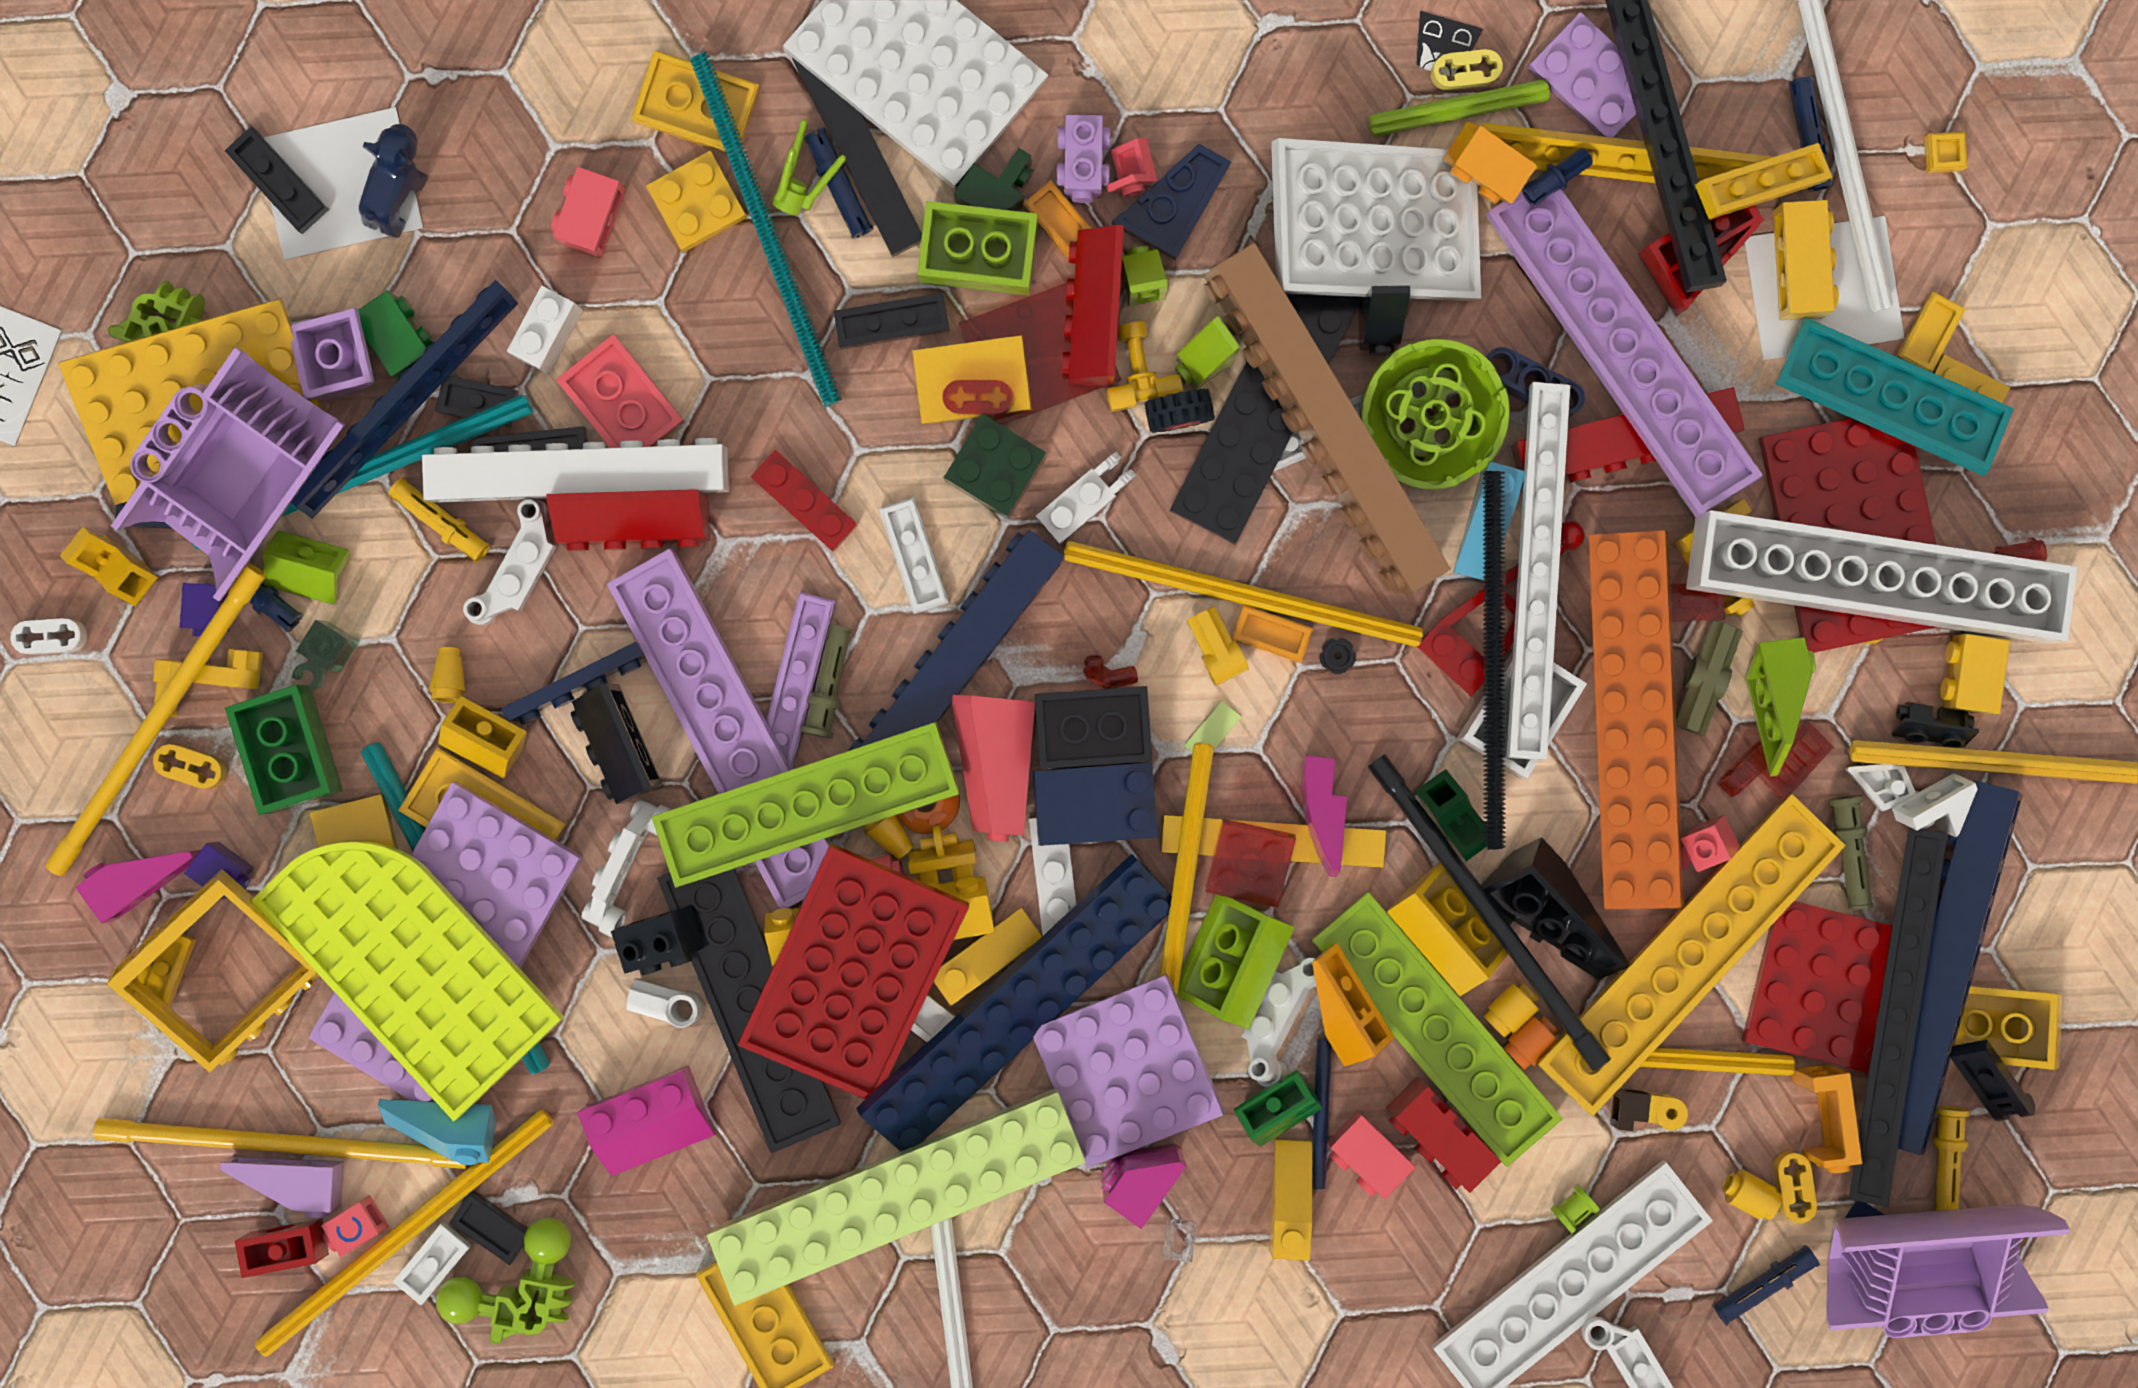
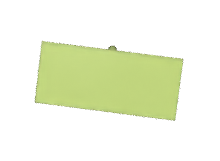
(1215, 726)

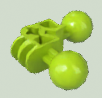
(171, 303)
(545, 1243)

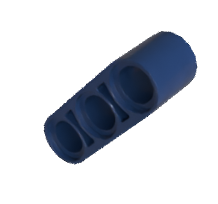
(1519, 366)

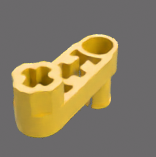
(242, 671)

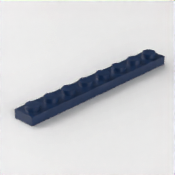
(404, 398)

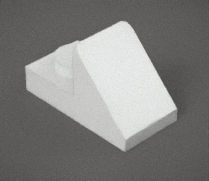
(1940, 804)

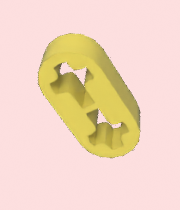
(1465, 61)

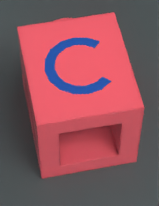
(353, 1227)

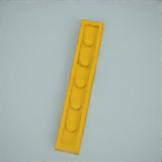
(1360, 846)

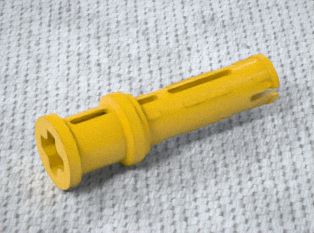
(1950, 1145)

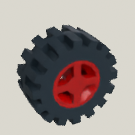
(1179, 410)

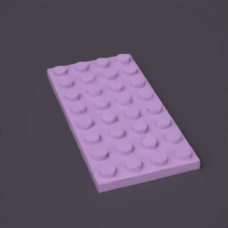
(501, 876)

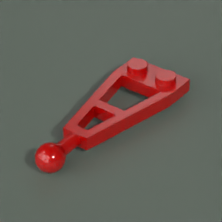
(1456, 655)

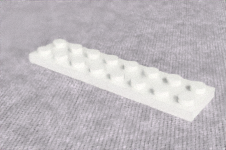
(1573, 1281)

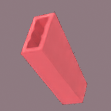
(995, 761)

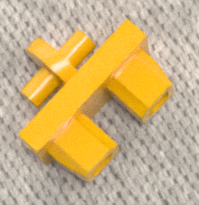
(942, 853)

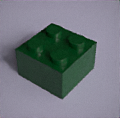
(995, 466)

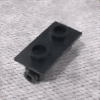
(1951, 727)

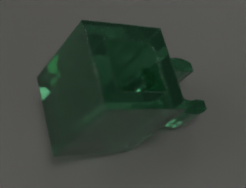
(325, 649)

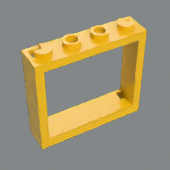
(208, 1055)

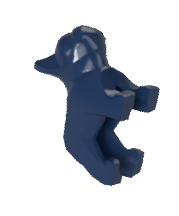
(390, 179)

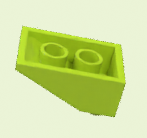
(1777, 690)

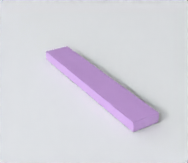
(799, 671)

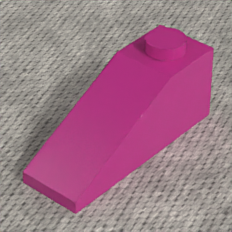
(122, 886)

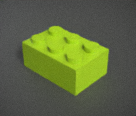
(977, 248)

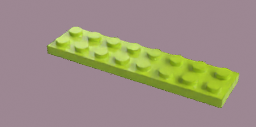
(805, 804)
(1441, 1031)

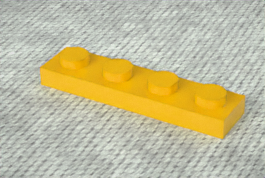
(1763, 181)

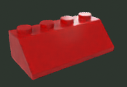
(1095, 306)
(630, 518)

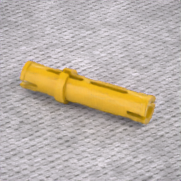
(451, 529)

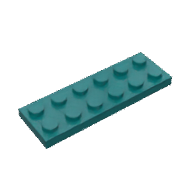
(1895, 396)

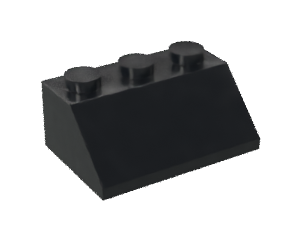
(615, 743)

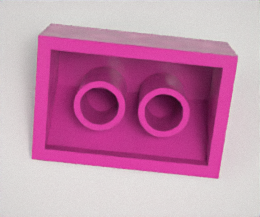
(646, 1121)
(1141, 1180)

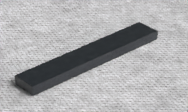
(865, 165)

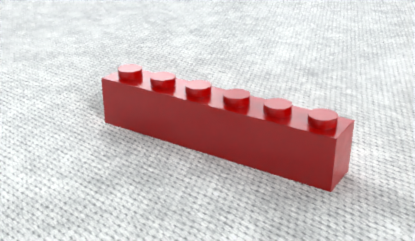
(1614, 441)

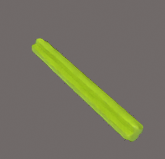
(1459, 107)

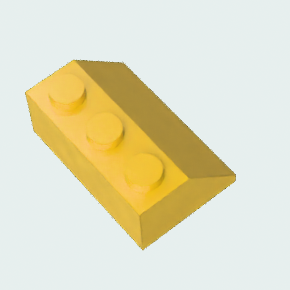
(1448, 930)

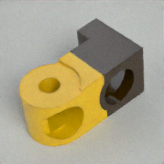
(1647, 1107)

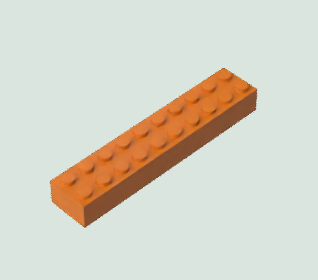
(1636, 720)

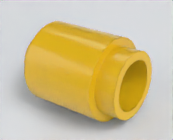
(1511, 1009)
(1752, 1195)

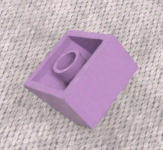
(331, 356)

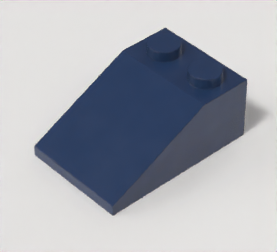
(1095, 804)

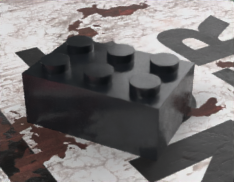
(1093, 727)

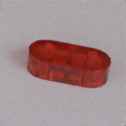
(978, 388)
(1743, 770)

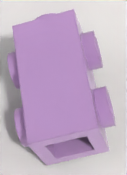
(1083, 169)

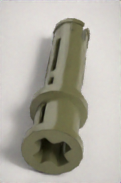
(824, 699)
(1851, 832)

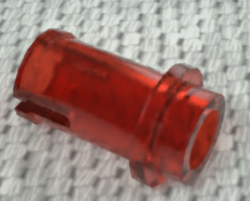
(2032, 549)

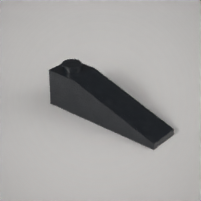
(1547, 900)

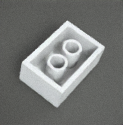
(1564, 694)

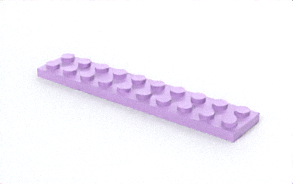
(1626, 350)
(710, 699)

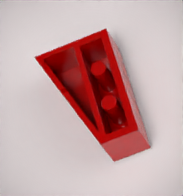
(1661, 261)
(1442, 1136)

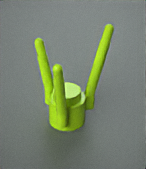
(791, 192)

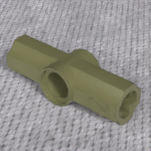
(1707, 677)

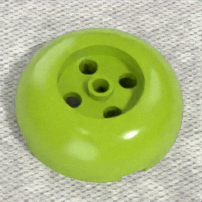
(1474, 425)

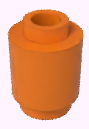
(1531, 1041)

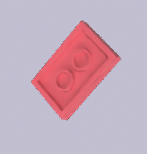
(619, 396)

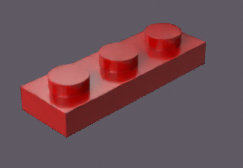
(804, 500)

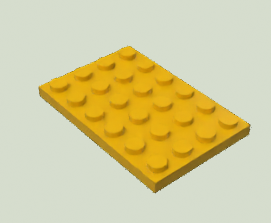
(131, 383)

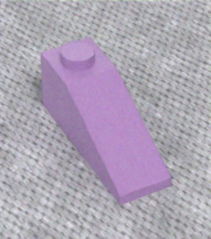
(294, 1183)

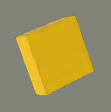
(1945, 152)

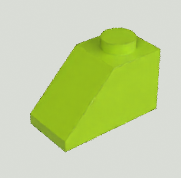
(1143, 276)

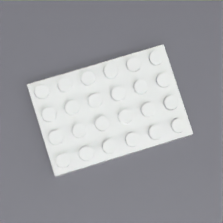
(920, 75)
(1373, 219)

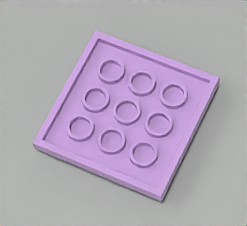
(1128, 1070)

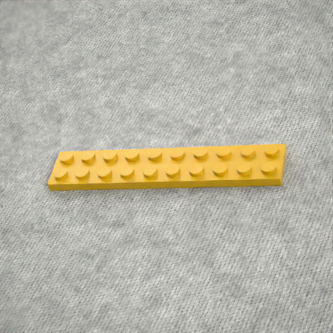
(1694, 951)

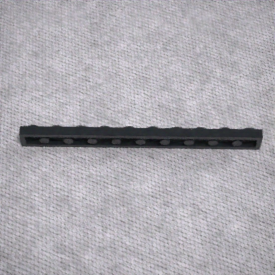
(1666, 144)
(1899, 1016)

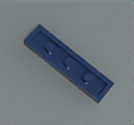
(561, 691)

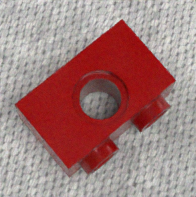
(281, 1248)

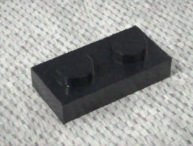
(467, 397)

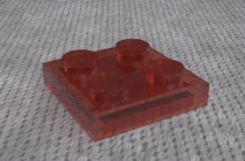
(1250, 863)

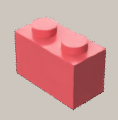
(587, 211)
(1370, 1155)

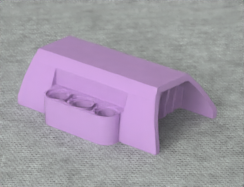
(232, 466)
(1934, 1269)

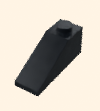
(1383, 319)

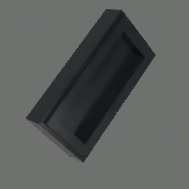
(490, 1227)

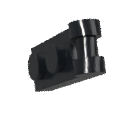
(1991, 1080)

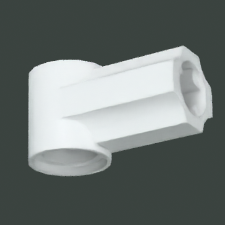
(662, 1001)

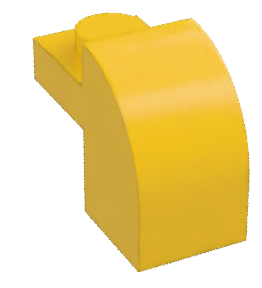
(110, 565)

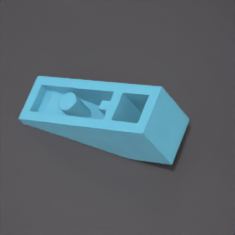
(1470, 554)
(463, 1141)

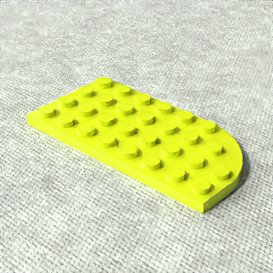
(410, 966)

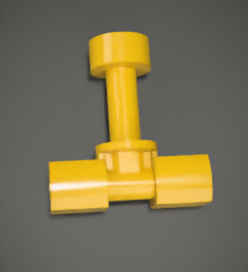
(1142, 384)

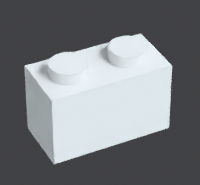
(545, 330)

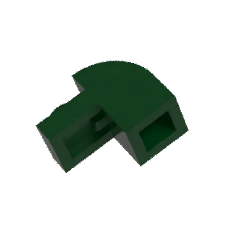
(987, 191)
(1453, 814)

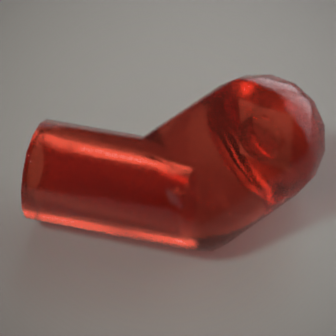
(1106, 677)

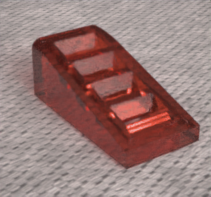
(1784, 789)

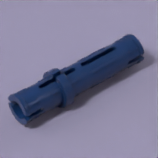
(1808, 119)
(839, 184)
(1803, 1260)

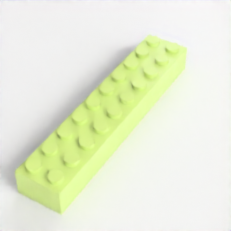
(895, 1196)

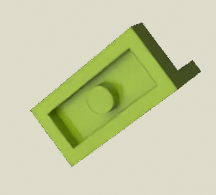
(304, 566)

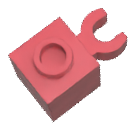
(1709, 844)

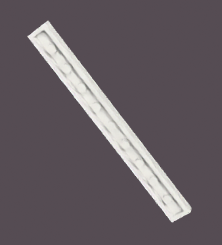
(1538, 571)

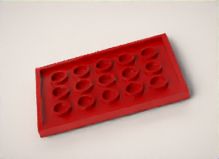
(1851, 482)
(853, 972)

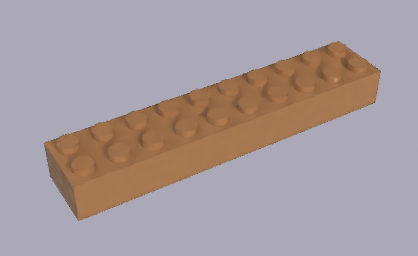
(1325, 421)

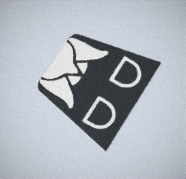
(1443, 36)

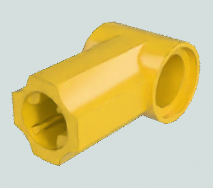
(1220, 654)

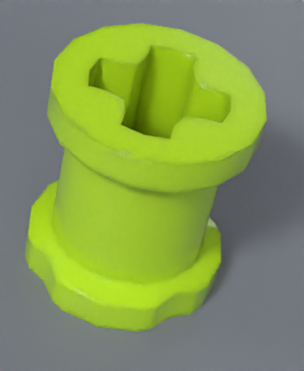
(1575, 1209)

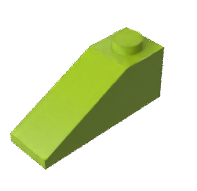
(1207, 354)

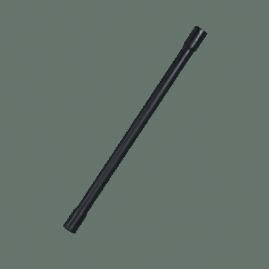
(1581, 1037)

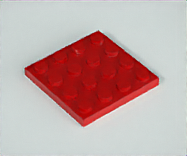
(1820, 986)

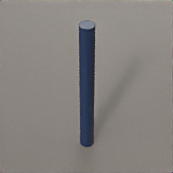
(1320, 1120)

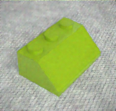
(1233, 960)

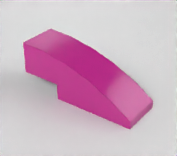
(1324, 811)

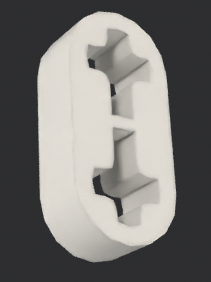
(49, 644)

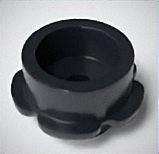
(1347, 659)

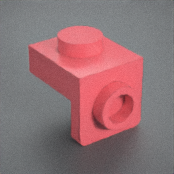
(1133, 168)

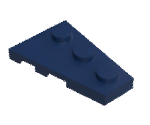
(1174, 205)

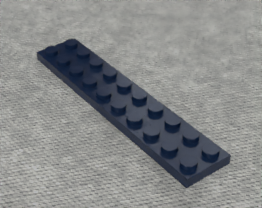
(1016, 1005)

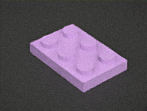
(1587, 76)

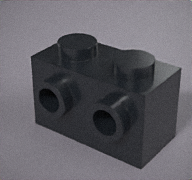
(657, 940)

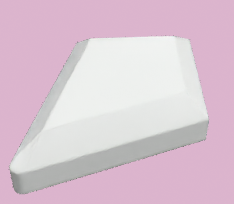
(1883, 783)

